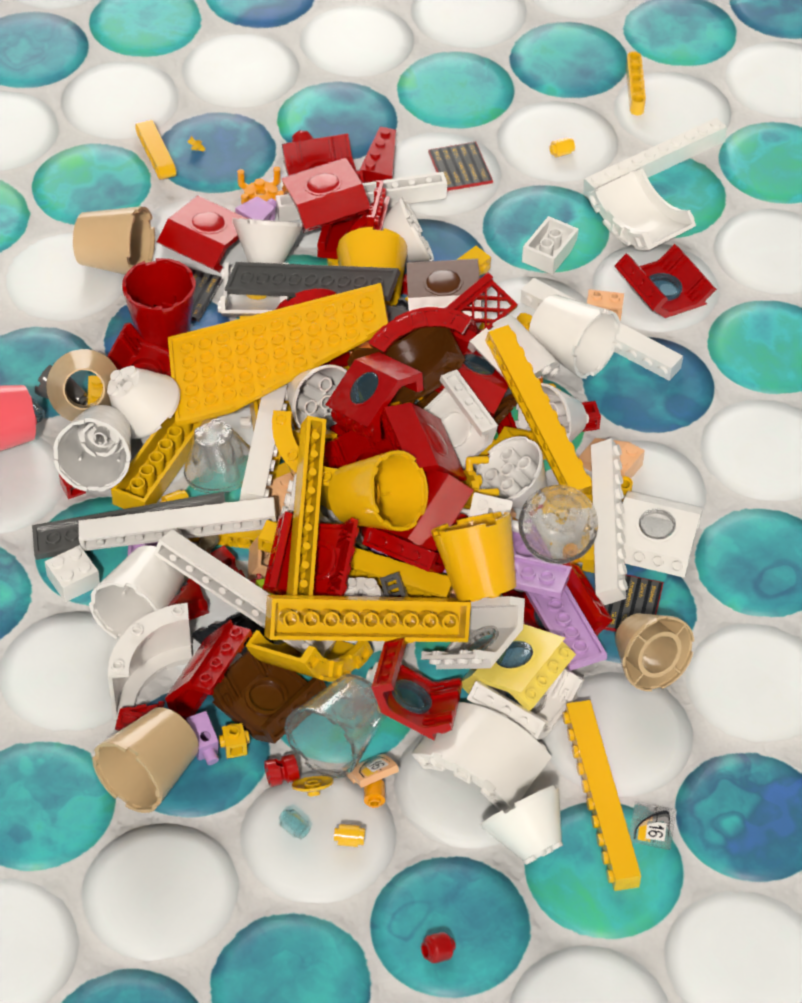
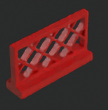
(475, 293)

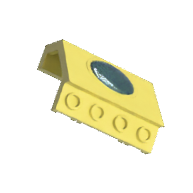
(526, 666)

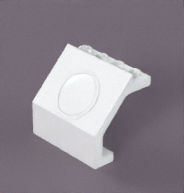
(463, 417)

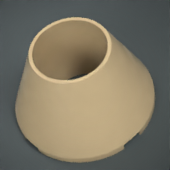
(67, 365)
(654, 649)

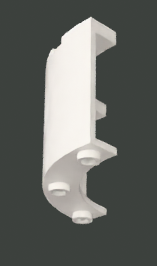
(637, 212)
(239, 305)
(535, 353)
(145, 649)
(488, 752)

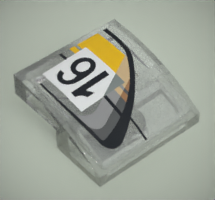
(652, 825)

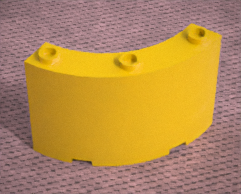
(289, 450)
(340, 661)

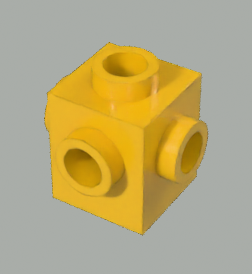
(234, 740)

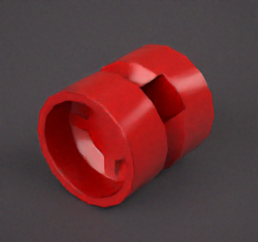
(281, 770)

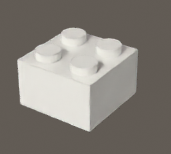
(72, 573)

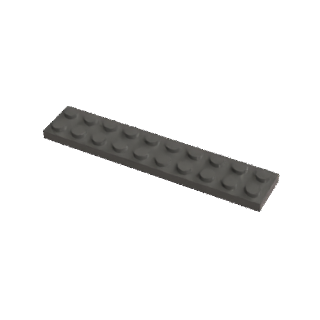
(288, 279)
(62, 535)

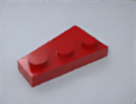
(194, 598)

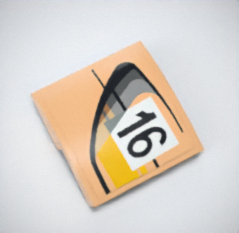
(373, 770)

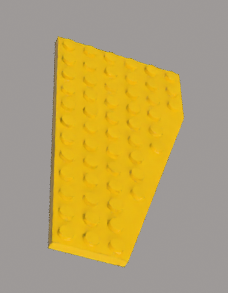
(254, 355)

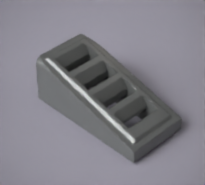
(402, 590)

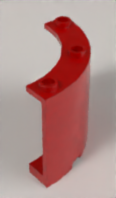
(459, 323)

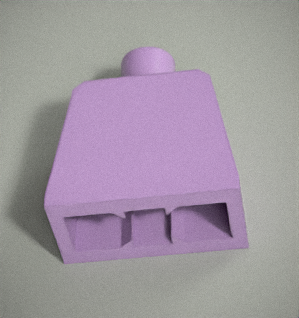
(257, 209)
(206, 737)

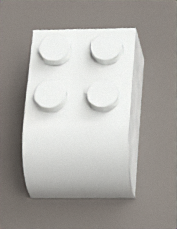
(550, 245)

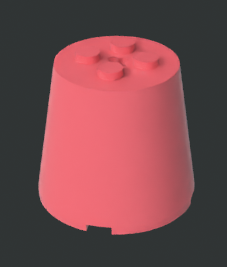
(16, 416)

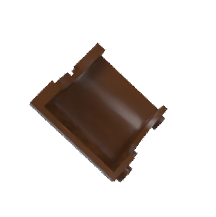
(426, 350)

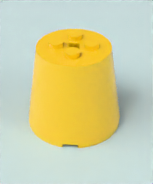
(374, 249)
(380, 491)
(478, 555)

